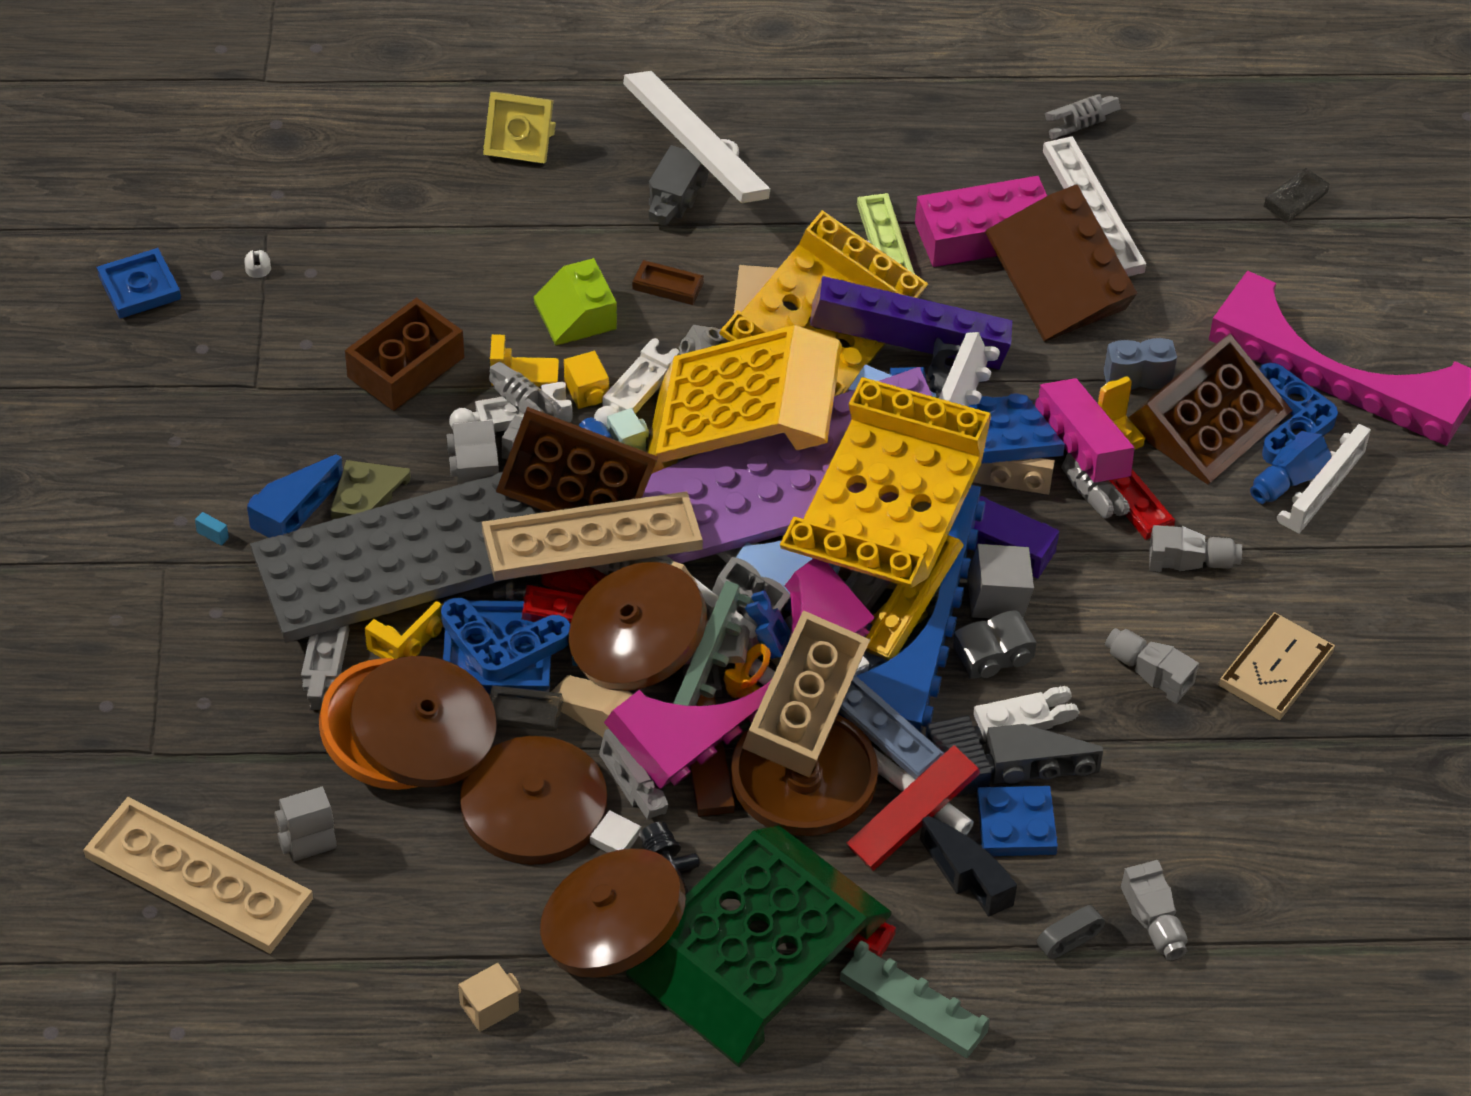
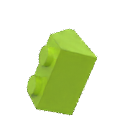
(577, 303)

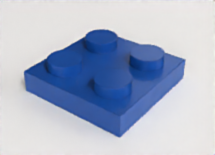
(138, 283)
(1017, 820)

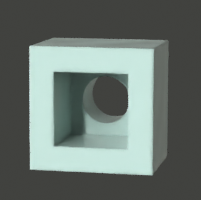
(628, 429)

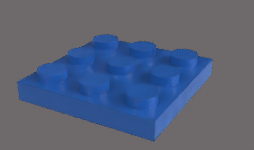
(1017, 430)
(503, 620)

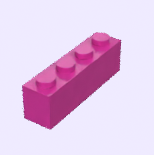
(1086, 430)

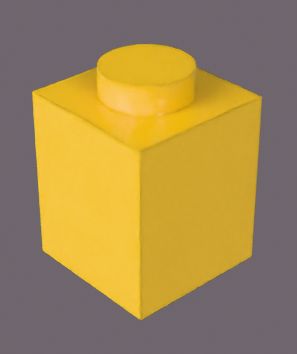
(586, 379)

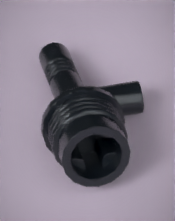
(659, 839)

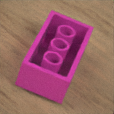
(956, 220)

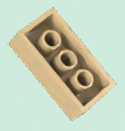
(805, 693)

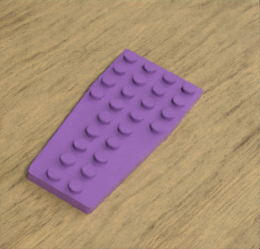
(759, 485)

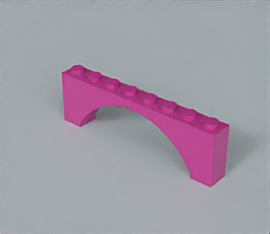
(1423, 402)
(674, 736)

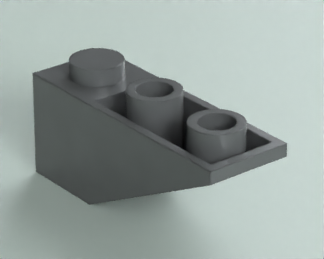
(1034, 753)

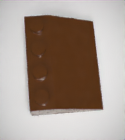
(1061, 263)
(1211, 411)
(571, 467)

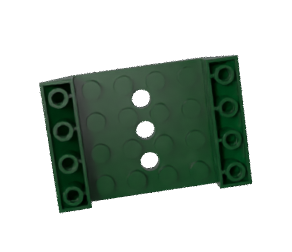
(735, 980)

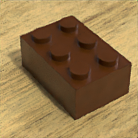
(404, 353)

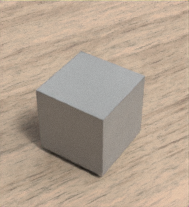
(999, 580)

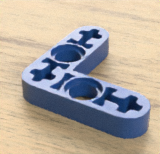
(1303, 411)
(502, 650)

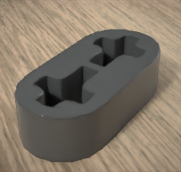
(1070, 932)

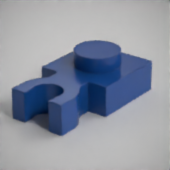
(771, 625)

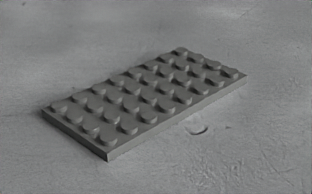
(382, 558)

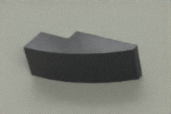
(968, 866)

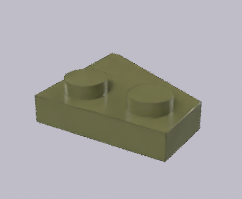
(366, 487)

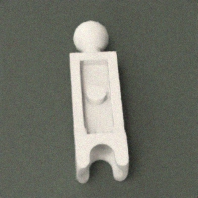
(637, 382)
(503, 411)

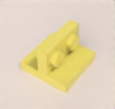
(518, 127)

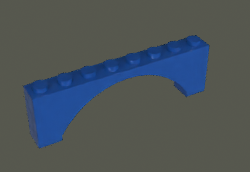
(911, 676)

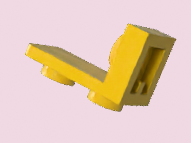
(537, 370)
(1114, 401)
(388, 643)

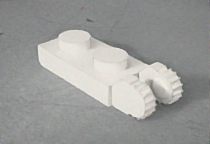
(1028, 710)

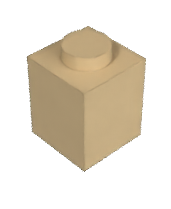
(489, 996)

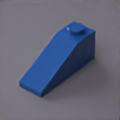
(293, 498)

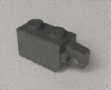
(675, 185)

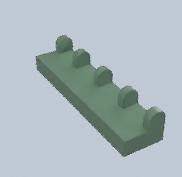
(708, 649)
(914, 1001)

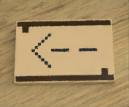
(1276, 666)

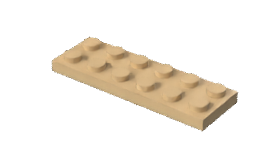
(591, 535)
(199, 874)

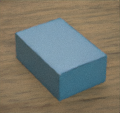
(211, 528)

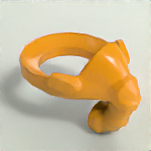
(738, 681)

